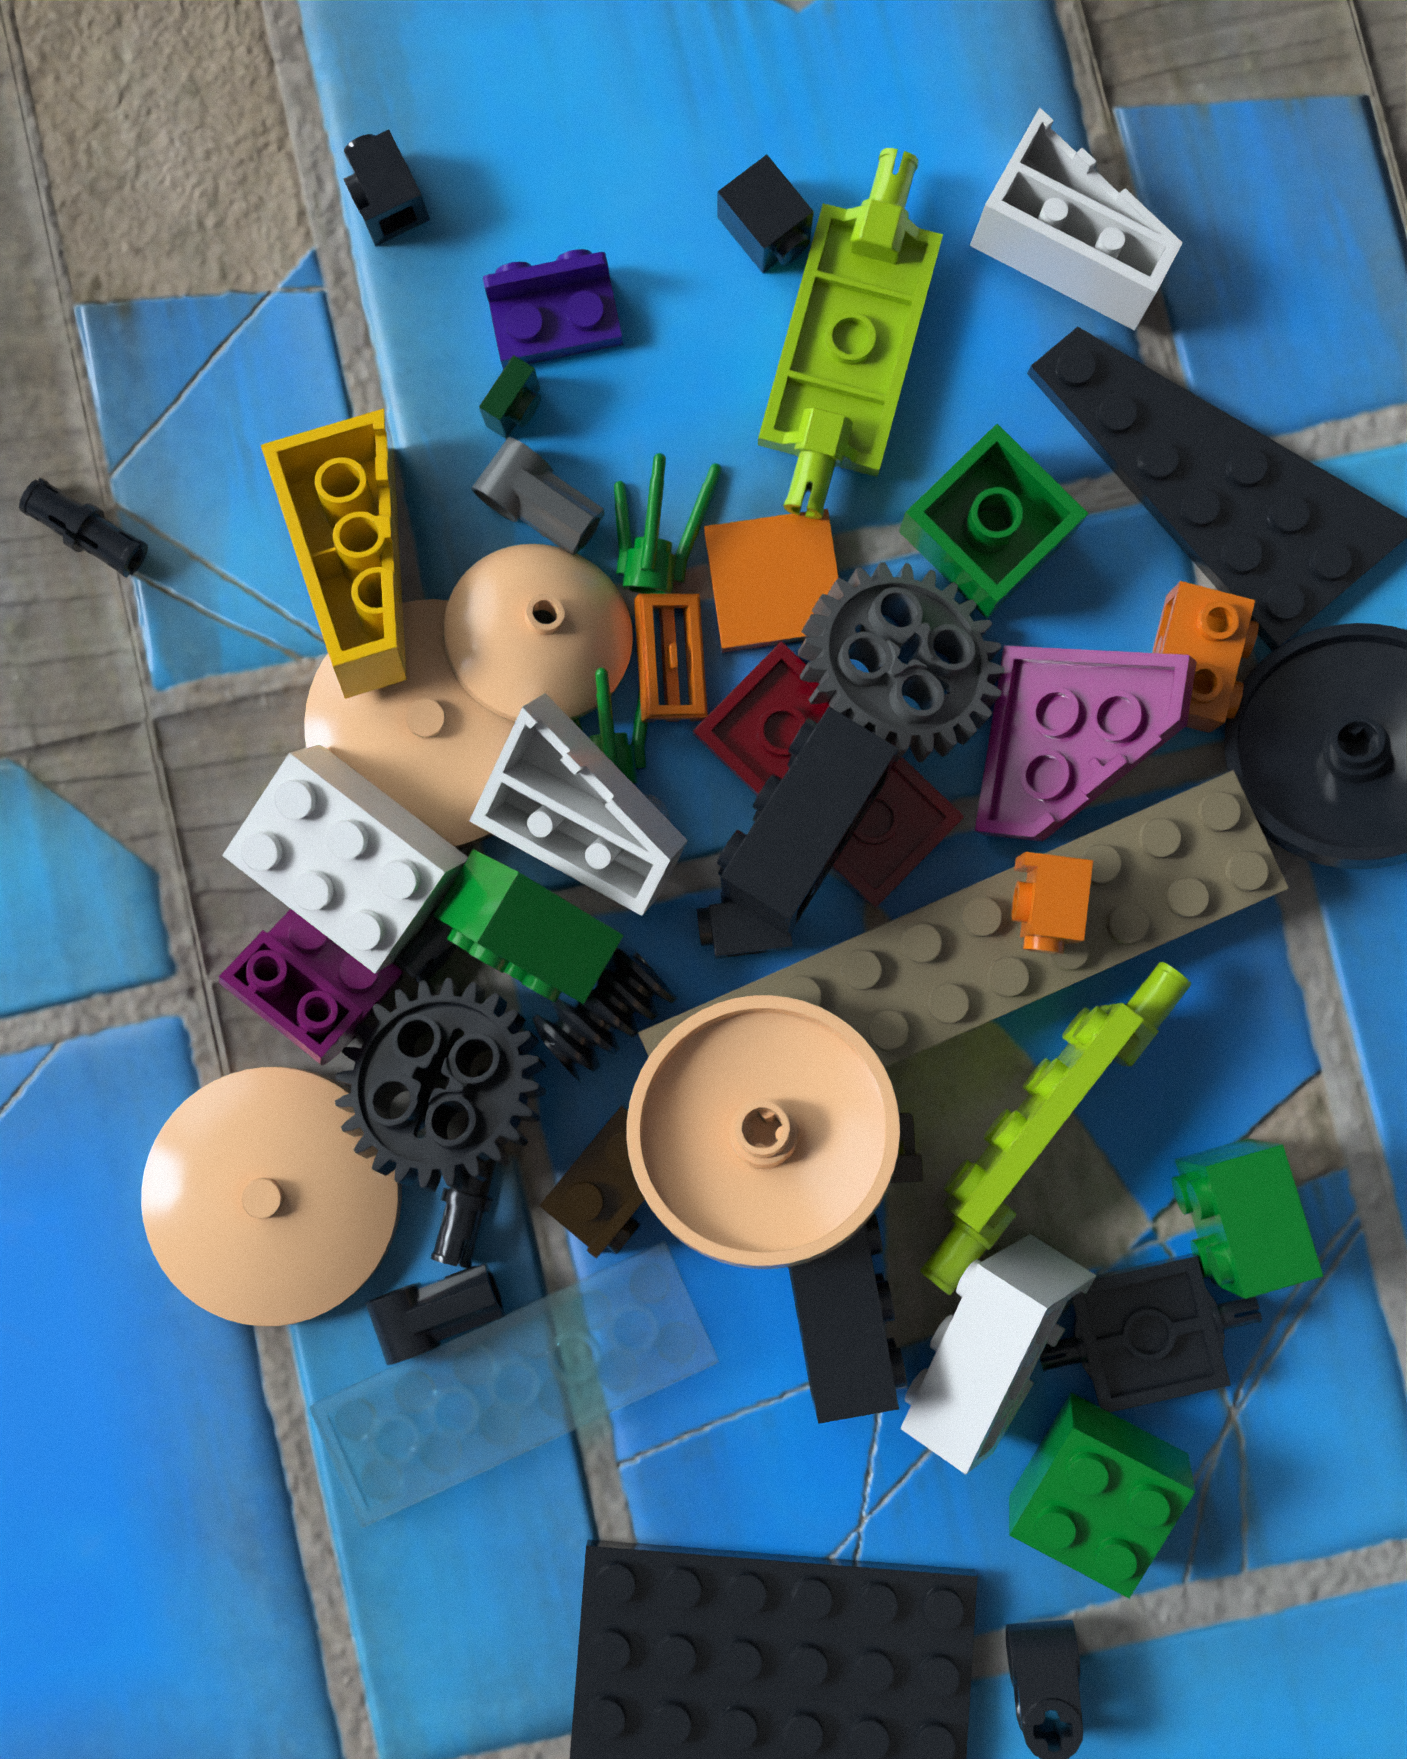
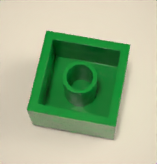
(992, 520)
(526, 930)
(1246, 1217)
(1100, 1495)

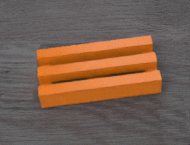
(646, 655)

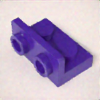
(553, 307)

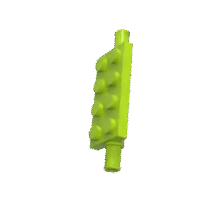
(850, 336)
(1054, 1091)

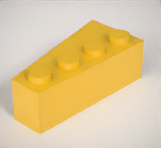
(344, 528)

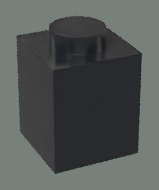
(765, 215)

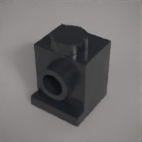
(383, 187)
(738, 931)

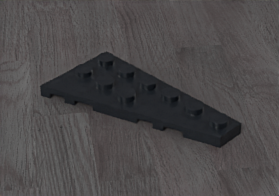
(1224, 492)

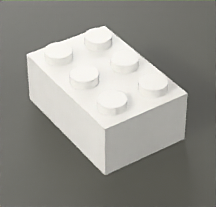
(345, 856)

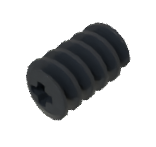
(605, 1009)

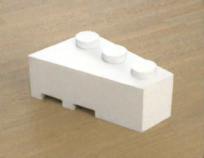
(1074, 228)
(577, 810)
(991, 1350)

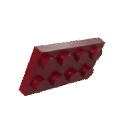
(753, 738)

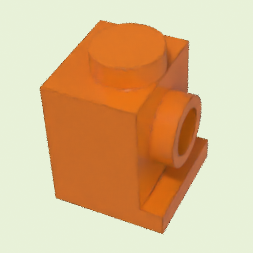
(1051, 901)

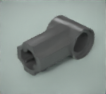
(524, 488)

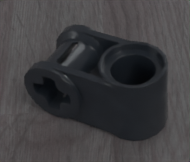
(1046, 1678)

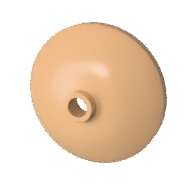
(512, 658)

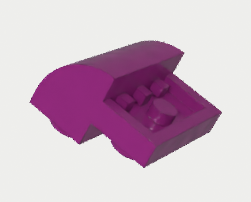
(307, 986)

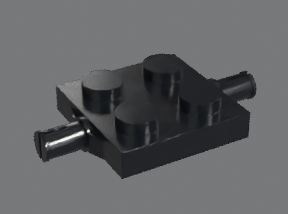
(1150, 1334)

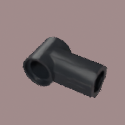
(420, 1316)

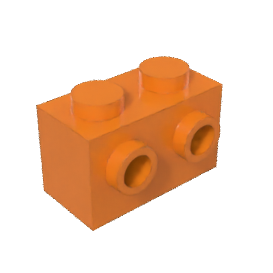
(1217, 634)

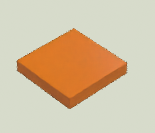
(768, 577)

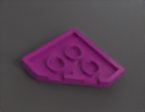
(1073, 730)

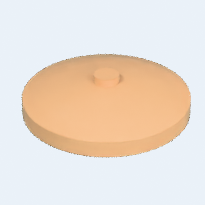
(418, 737)
(763, 1132)
(265, 1200)

